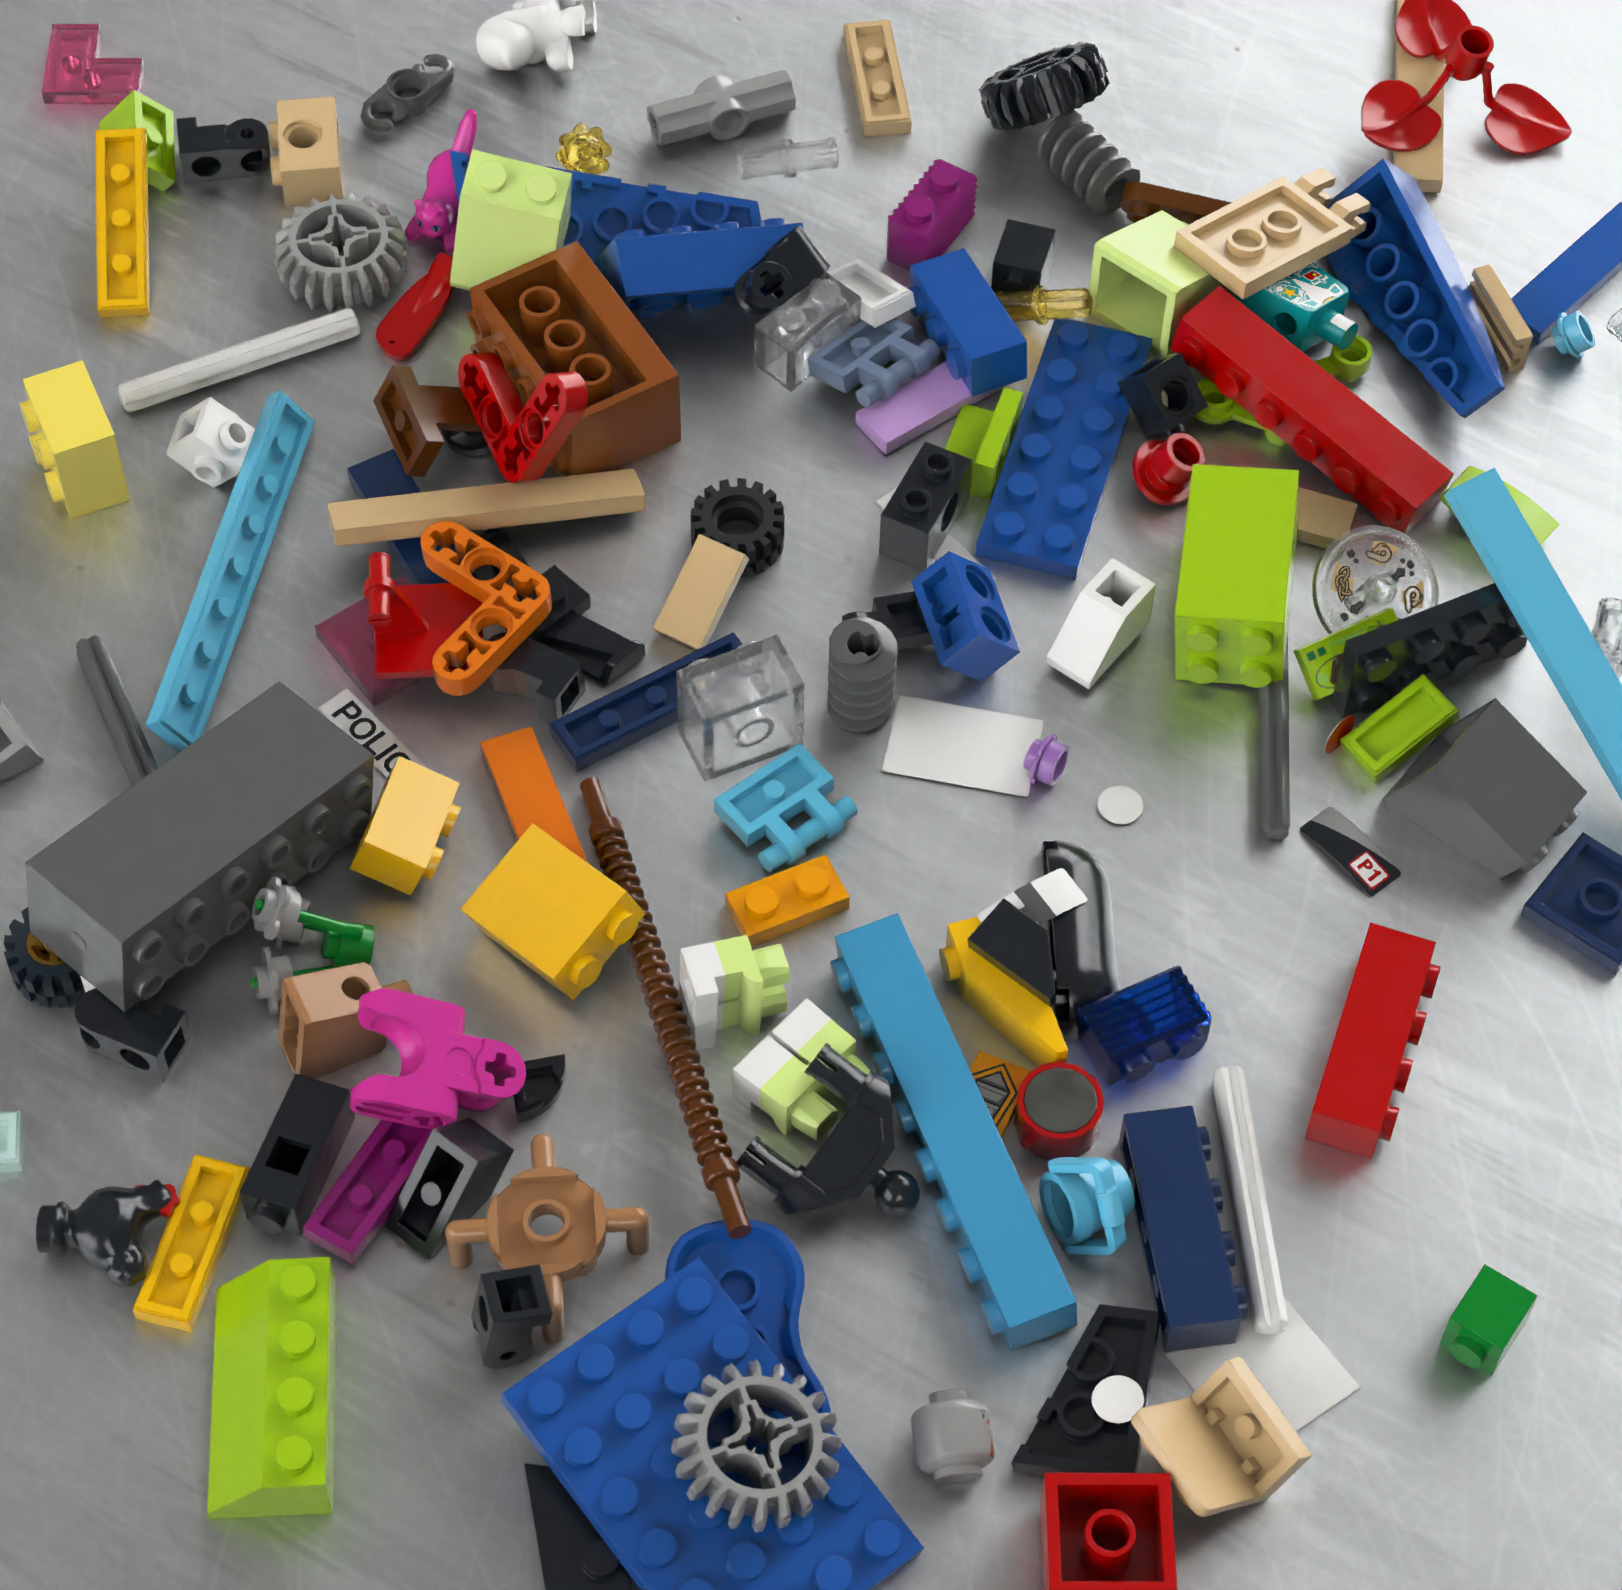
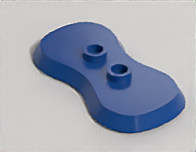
(762, 1279)

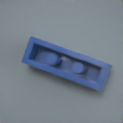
(968, 322)

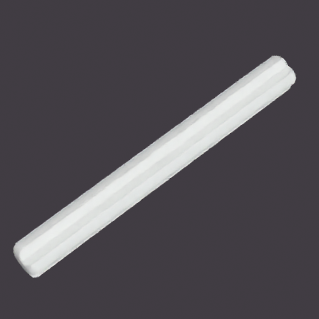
(238, 360)
(1249, 1201)

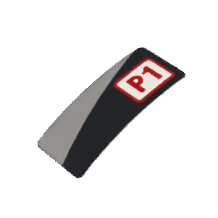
(1352, 850)

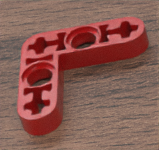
(494, 396)

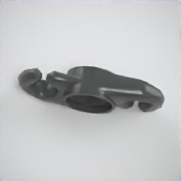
(387, 100)

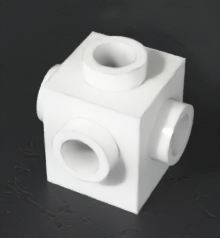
(210, 442)

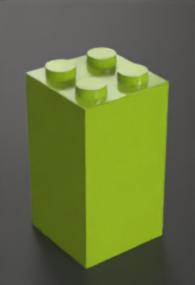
(1236, 575)

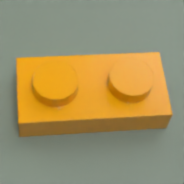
(787, 900)

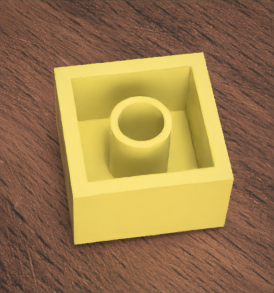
(73, 440)

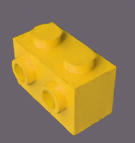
(406, 825)

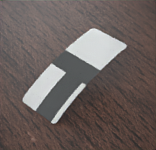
(1044, 897)

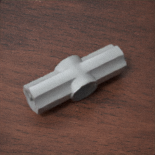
(721, 108)

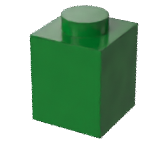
(1487, 1320)

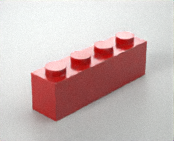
(1371, 1042)

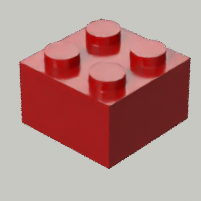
(1107, 1531)

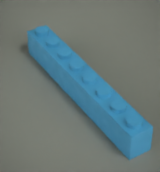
(955, 1134)

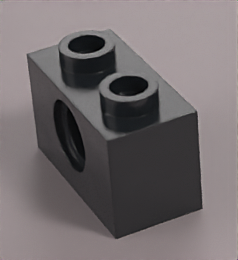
(925, 506)

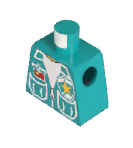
(1306, 308)

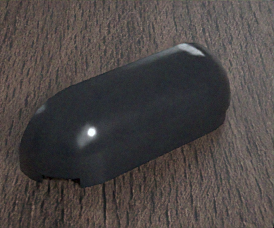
(1081, 937)

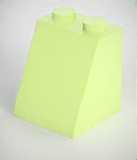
(507, 217)
(1145, 282)

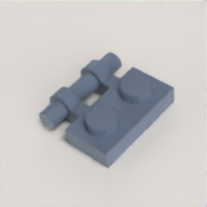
(862, 352)

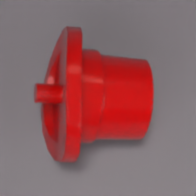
(1165, 468)

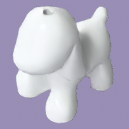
(535, 33)

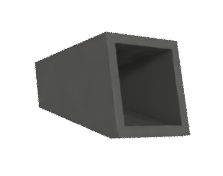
(1489, 792)

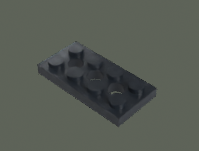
(1432, 642)

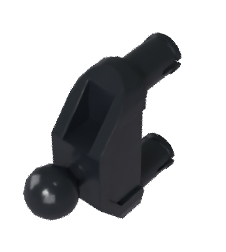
(850, 1154)

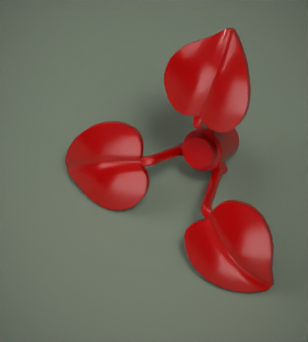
(1402, 120)

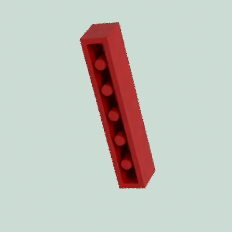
(1311, 411)

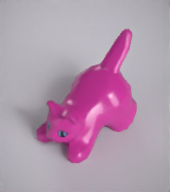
(438, 209)

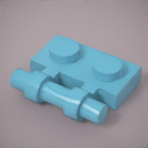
(777, 794)

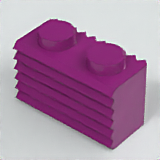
(931, 215)

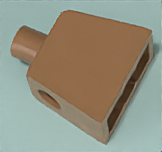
(321, 1019)

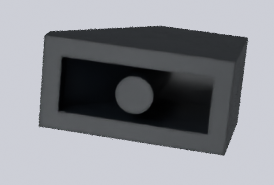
(448, 1183)

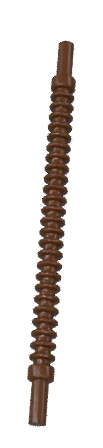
(719, 1169)

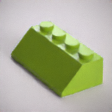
(274, 1391)

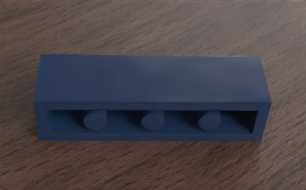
(1181, 1229)

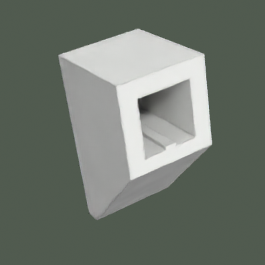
(1102, 623)

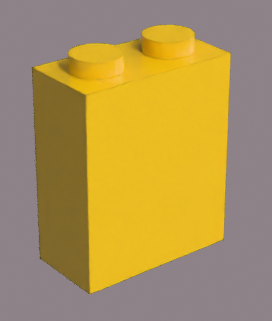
(553, 911)

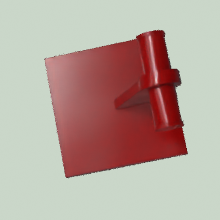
(411, 620)

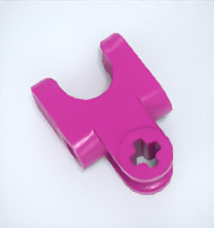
(438, 1063)

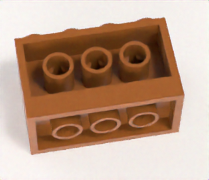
(569, 318)

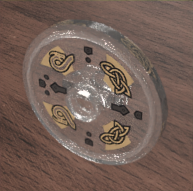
(1372, 572)

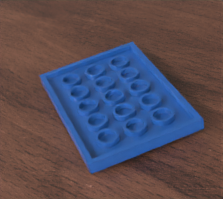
(607, 1432)

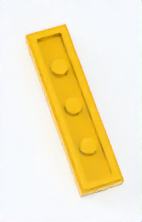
(122, 222)

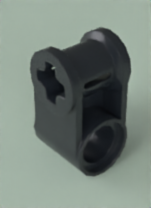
(784, 271)

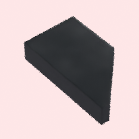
(1017, 948)

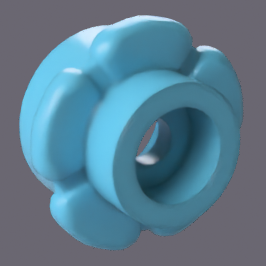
(1573, 334)

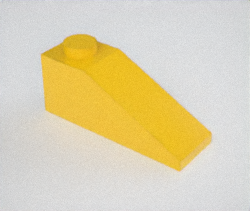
(1001, 1000)

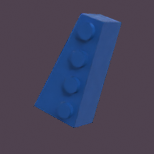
(685, 265)

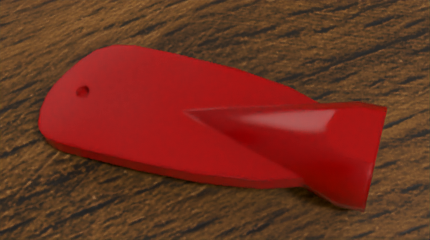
(416, 311)

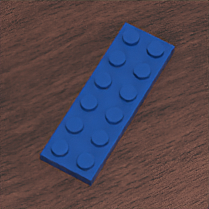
(1062, 449)

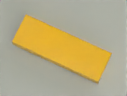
(192, 1244)

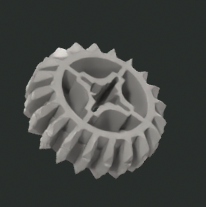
(310, 256)
(780, 1435)

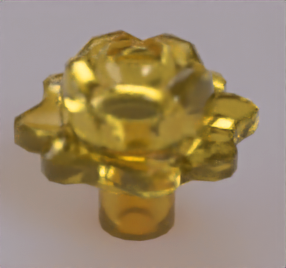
(584, 150)

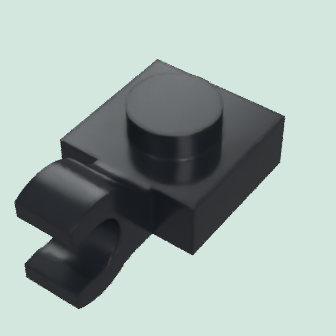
(902, 616)

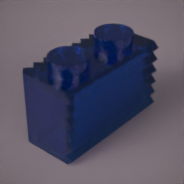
(1144, 1026)

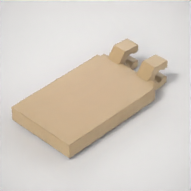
(1272, 232)

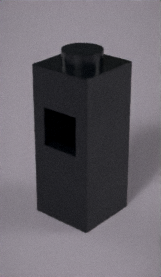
(297, 1155)

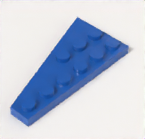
(607, 207)

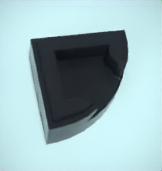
(541, 1087)

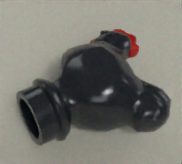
(107, 1228)

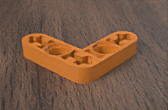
(498, 607)

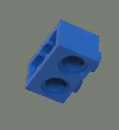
(965, 616)

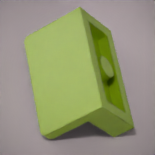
(142, 112)
(986, 439)

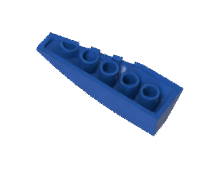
(1416, 290)

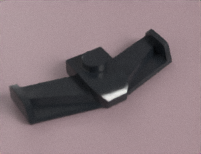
(599, 649)

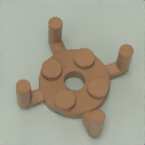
(561, 1256)

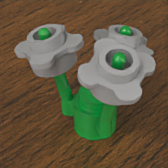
(286, 915)

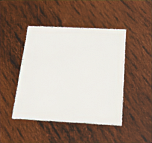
(1290, 1366)

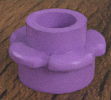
(1046, 760)

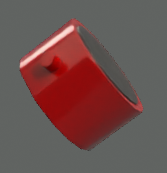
(1058, 1111)

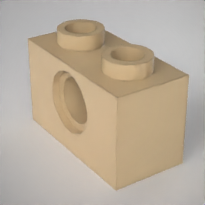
(308, 150)

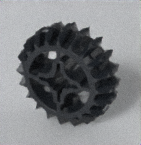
(1044, 86)

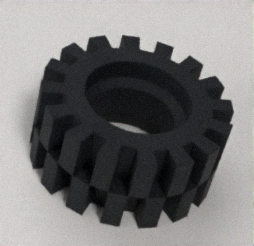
(744, 505)

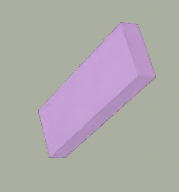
(916, 408)

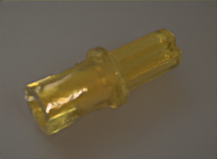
(1046, 304)

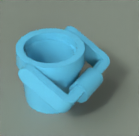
(1085, 1197)

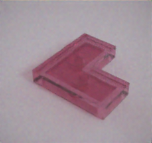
(77, 73)

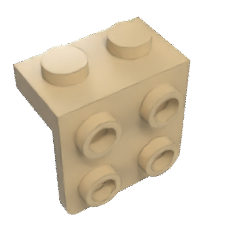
(1222, 1442)

